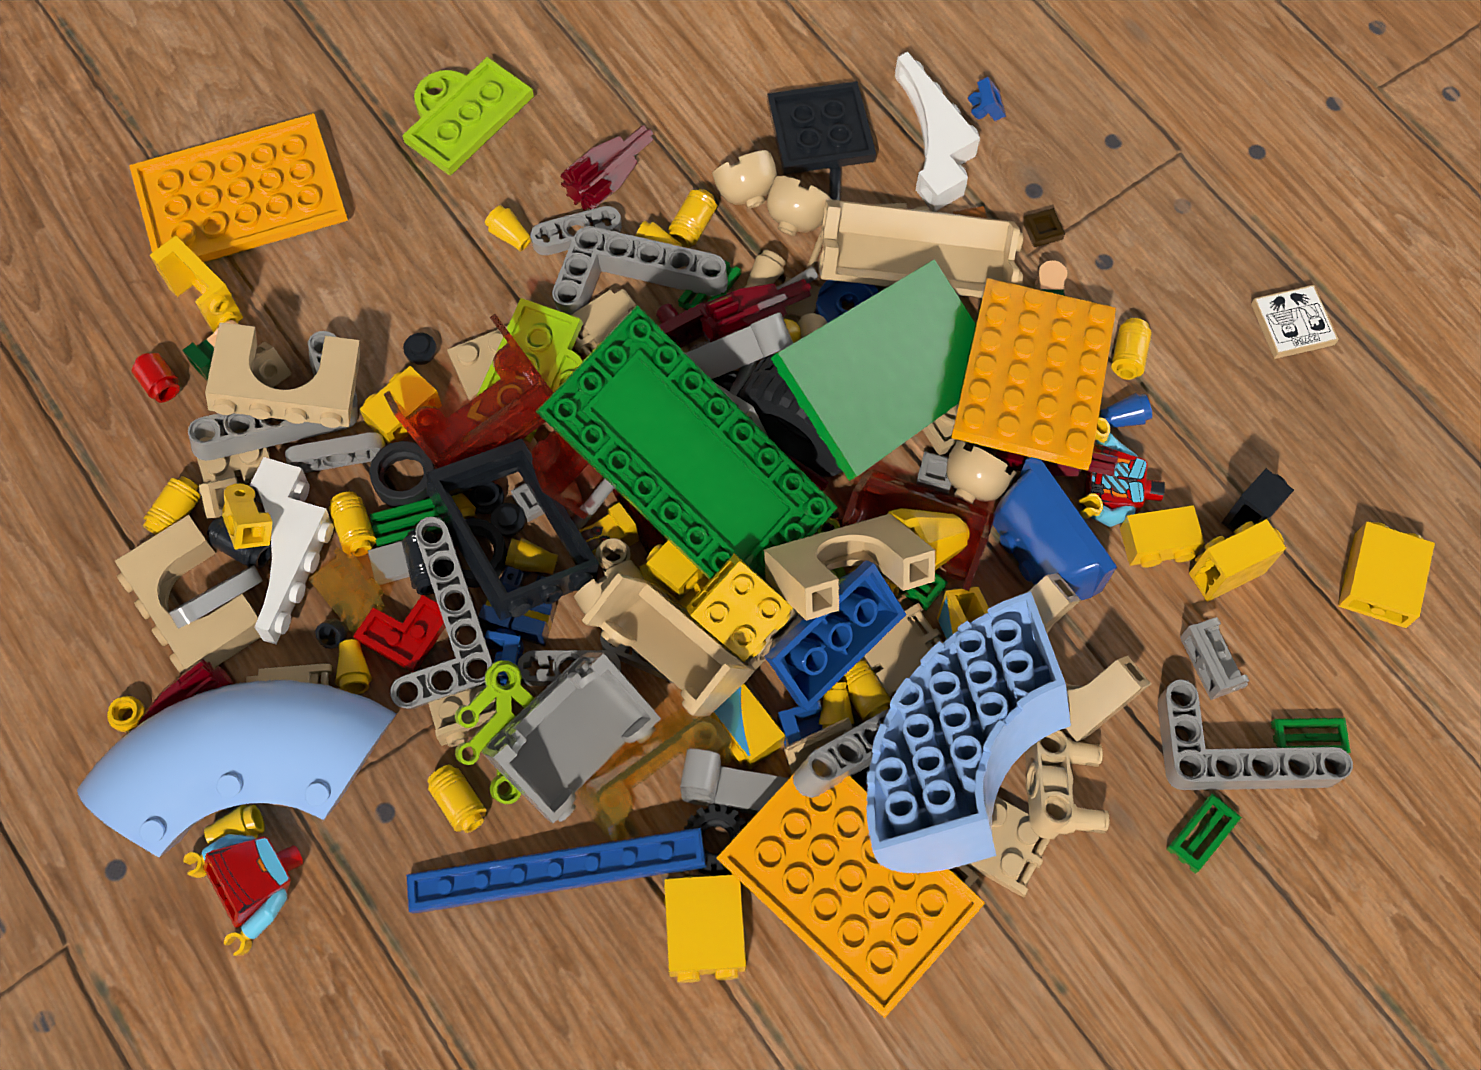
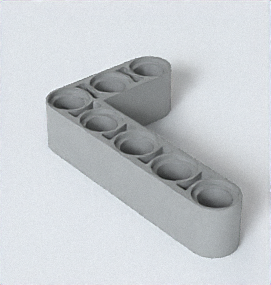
(633, 265)
(742, 347)
(259, 431)
(453, 622)
(838, 759)
(1238, 761)
(708, 783)

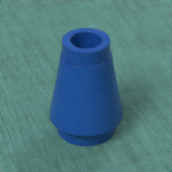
(1128, 411)

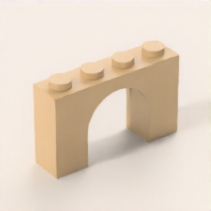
(321, 401)
(803, 566)
(152, 572)
(1106, 694)

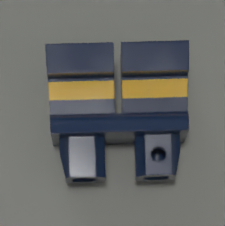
(531, 626)

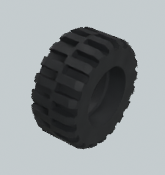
(785, 419)

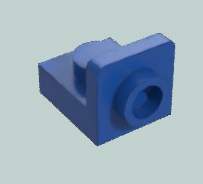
(509, 643)

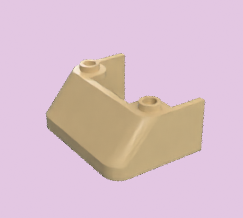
(671, 640)

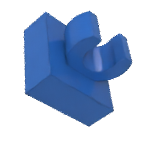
(990, 101)

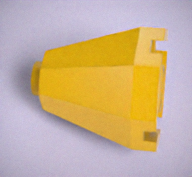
(940, 530)

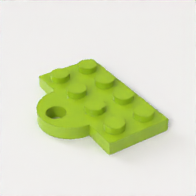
(464, 112)
(547, 342)

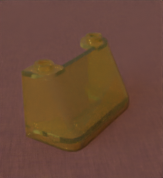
(607, 790)

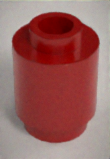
(156, 377)

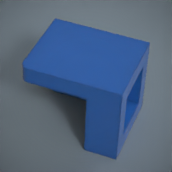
(799, 723)

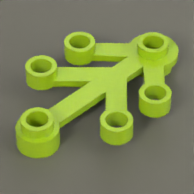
(497, 722)

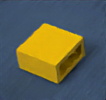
(1236, 559)
(739, 608)

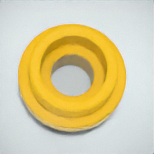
(119, 707)

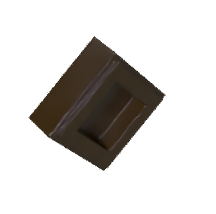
(1043, 227)

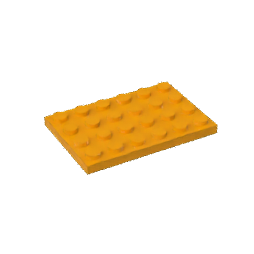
(240, 190)
(1035, 374)
(822, 880)

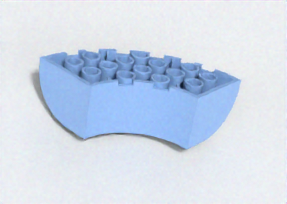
(982, 706)
(232, 749)

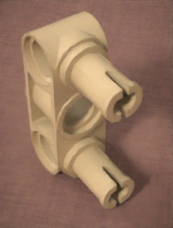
(1051, 783)

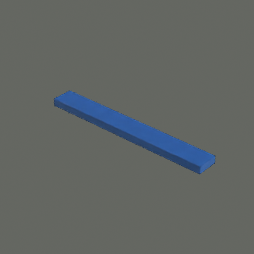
(556, 870)

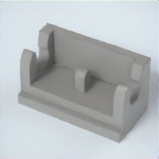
(1212, 659)

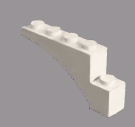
(945, 135)
(295, 541)

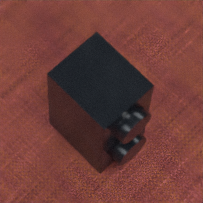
(1259, 501)

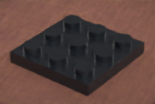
(821, 127)

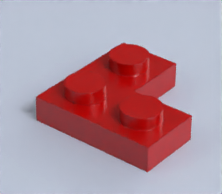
(406, 641)

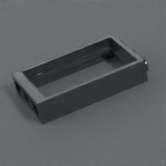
(488, 467)

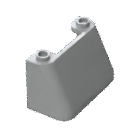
(570, 734)

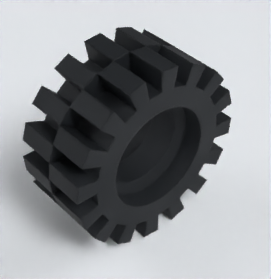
(716, 817)

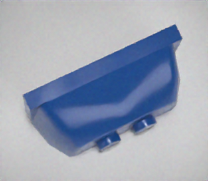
(1050, 534)
(820, 651)

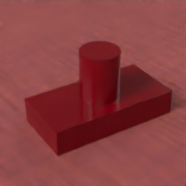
(681, 327)

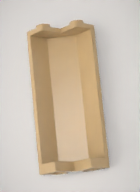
(888, 243)

